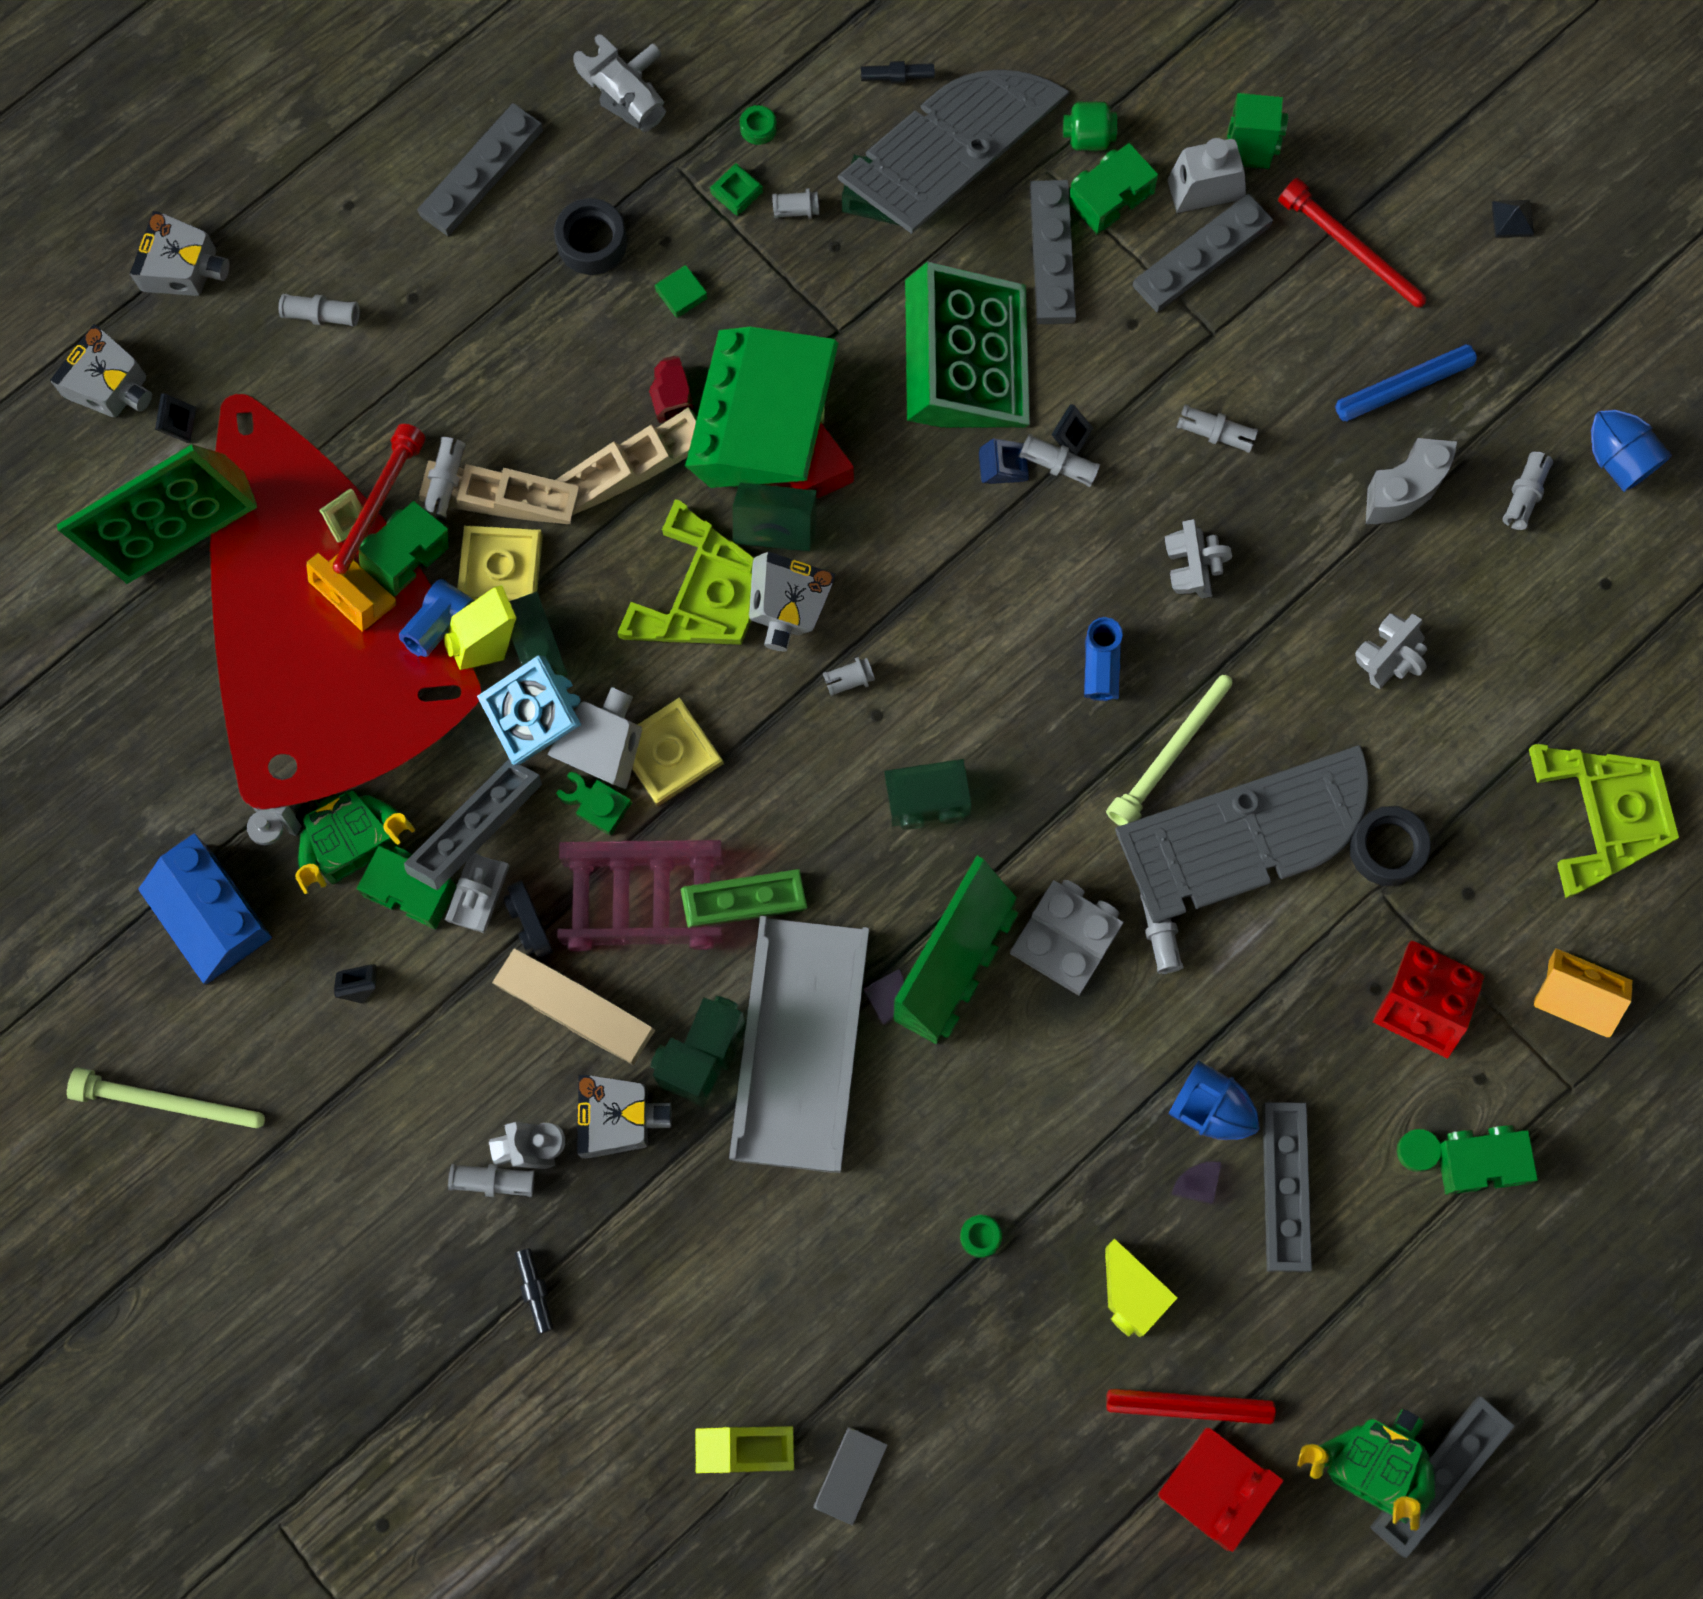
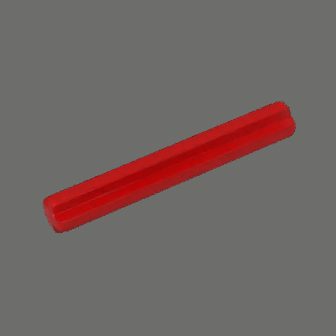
(1190, 1406)

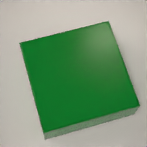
(736, 189)
(681, 291)

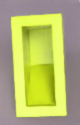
(481, 630)
(1133, 1292)
(744, 1449)

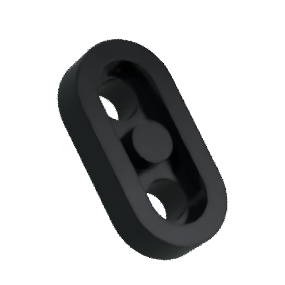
(520, 905)

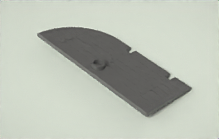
(938, 155)
(1234, 836)

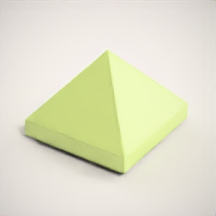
(342, 514)

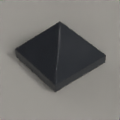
(1512, 218)
(175, 418)
(1072, 430)
(356, 983)

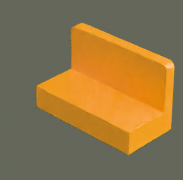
(352, 593)
(1584, 993)

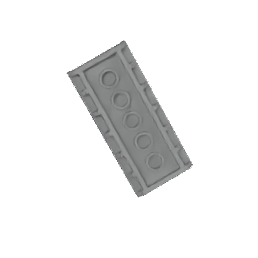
(799, 1045)

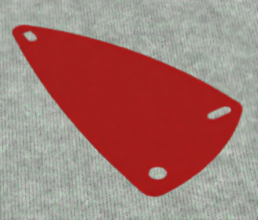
(287, 659)

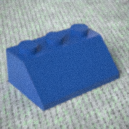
(202, 909)

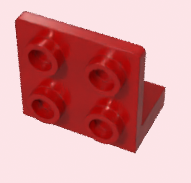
(1430, 999)
(1219, 1489)

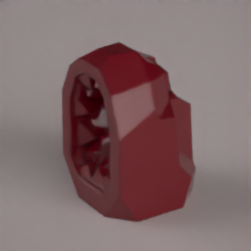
(670, 389)

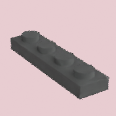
(480, 169)
(1052, 252)
(1202, 253)
(472, 824)
(1286, 1187)
(1454, 1463)

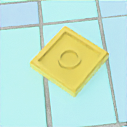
(499, 558)
(673, 752)

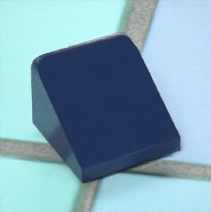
(1002, 463)

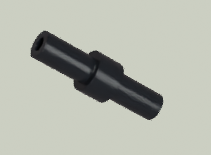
(897, 72)
(534, 1291)

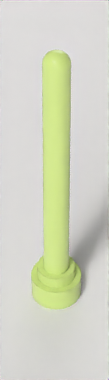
(1129, 806)
(86, 1085)

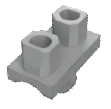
(1191, 544)
(1400, 653)
(267, 824)
(477, 893)
(528, 1145)

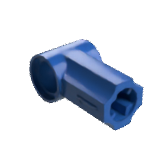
(433, 618)
(1101, 662)

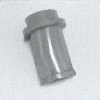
(796, 204)
(851, 675)

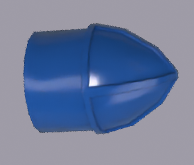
(1626, 447)
(1215, 1105)

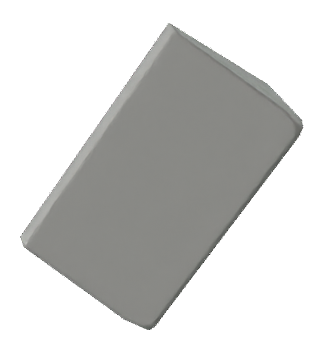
(850, 1476)

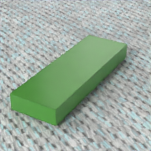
(743, 898)

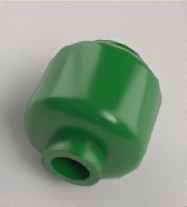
(1090, 126)

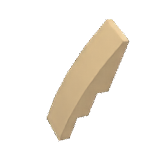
(632, 462)
(509, 494)
(574, 1006)

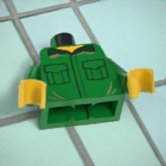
(345, 836)
(1379, 1466)

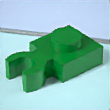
(598, 806)

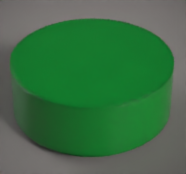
(758, 125)
(1418, 1150)
(980, 1236)

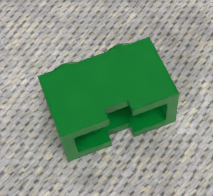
(1258, 128)
(1117, 181)
(401, 546)
(389, 884)
(1498, 1157)

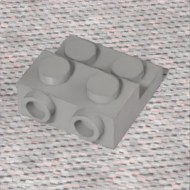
(1067, 936)

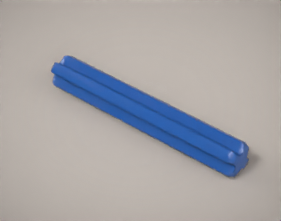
(1405, 382)

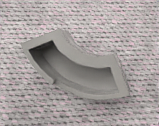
(1401, 490)

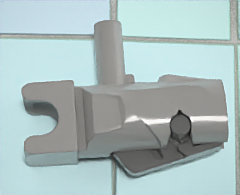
(622, 85)

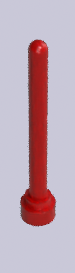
(1299, 198)
(405, 444)

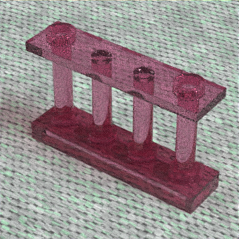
(622, 857)

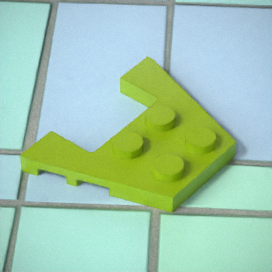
(713, 596)
(1624, 808)

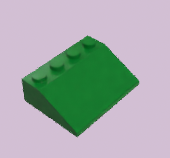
(966, 349)
(761, 407)
(161, 512)
(955, 954)

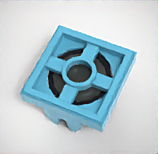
(531, 712)

